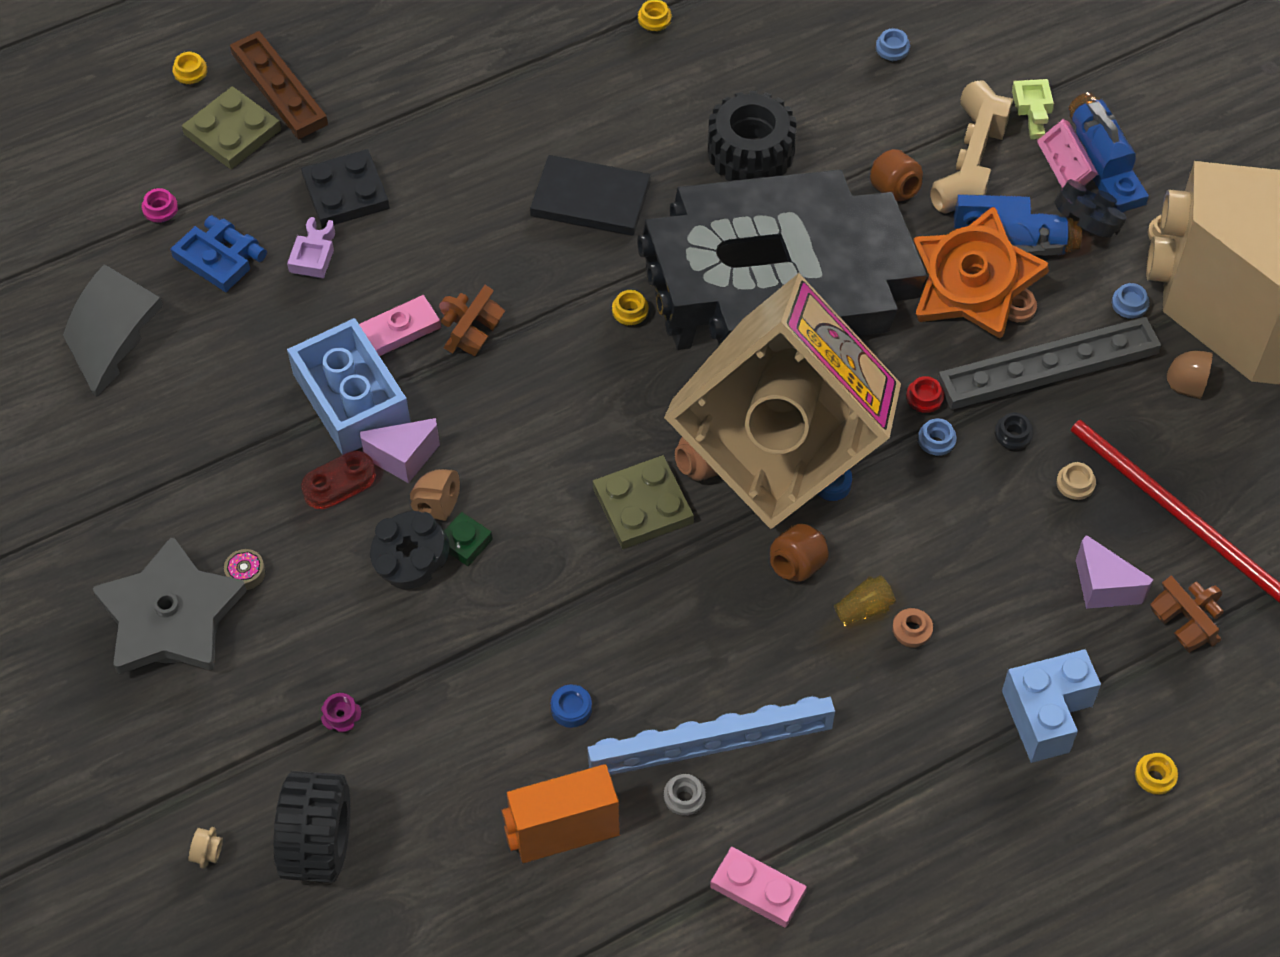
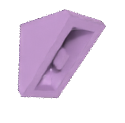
(402, 447)
(1108, 578)

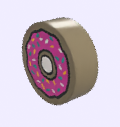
(247, 566)

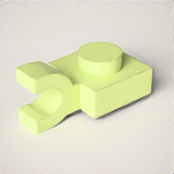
(1034, 100)

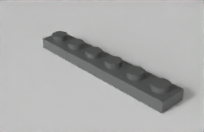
(1048, 363)

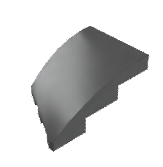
(107, 325)

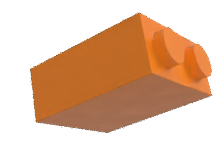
(561, 814)

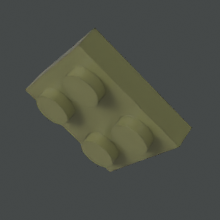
(231, 127)
(643, 502)

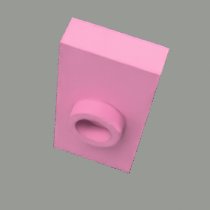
(1067, 154)
(401, 325)

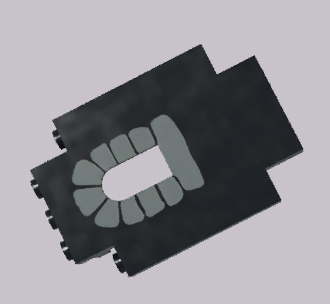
(840, 243)

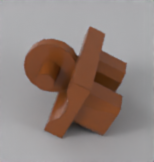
(464, 334)
(1200, 627)

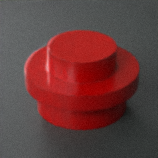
(925, 394)

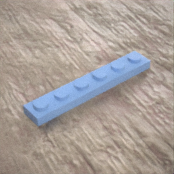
(724, 734)

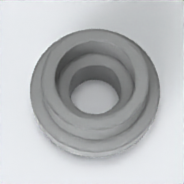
(688, 784)

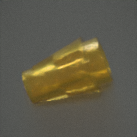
(866, 600)

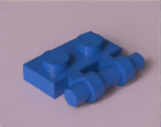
(212, 259)

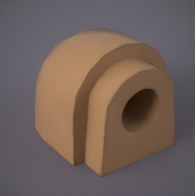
(1190, 373)
(436, 493)

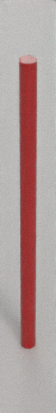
(1178, 509)

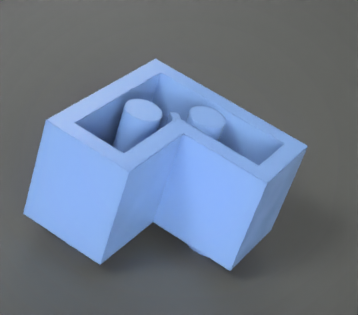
(1043, 697)

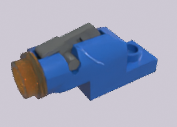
(1108, 151)
(1030, 232)

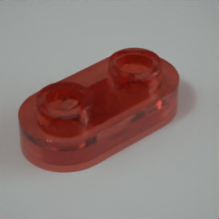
(339, 480)

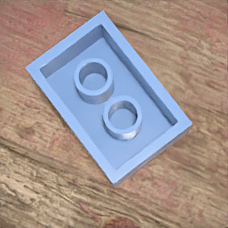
(348, 384)

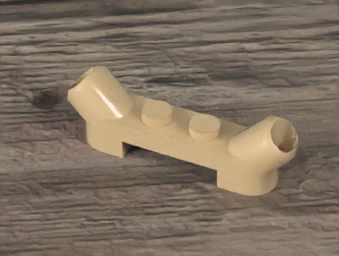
(990, 119)

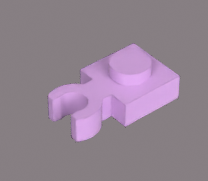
(312, 253)

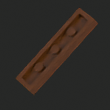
(279, 85)

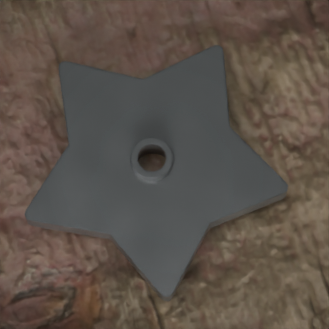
(168, 611)

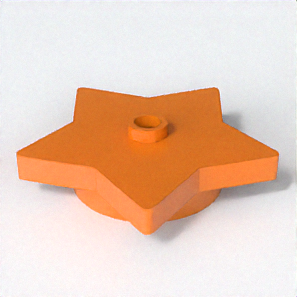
(975, 274)

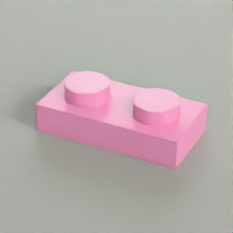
(758, 887)

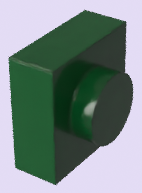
(467, 538)

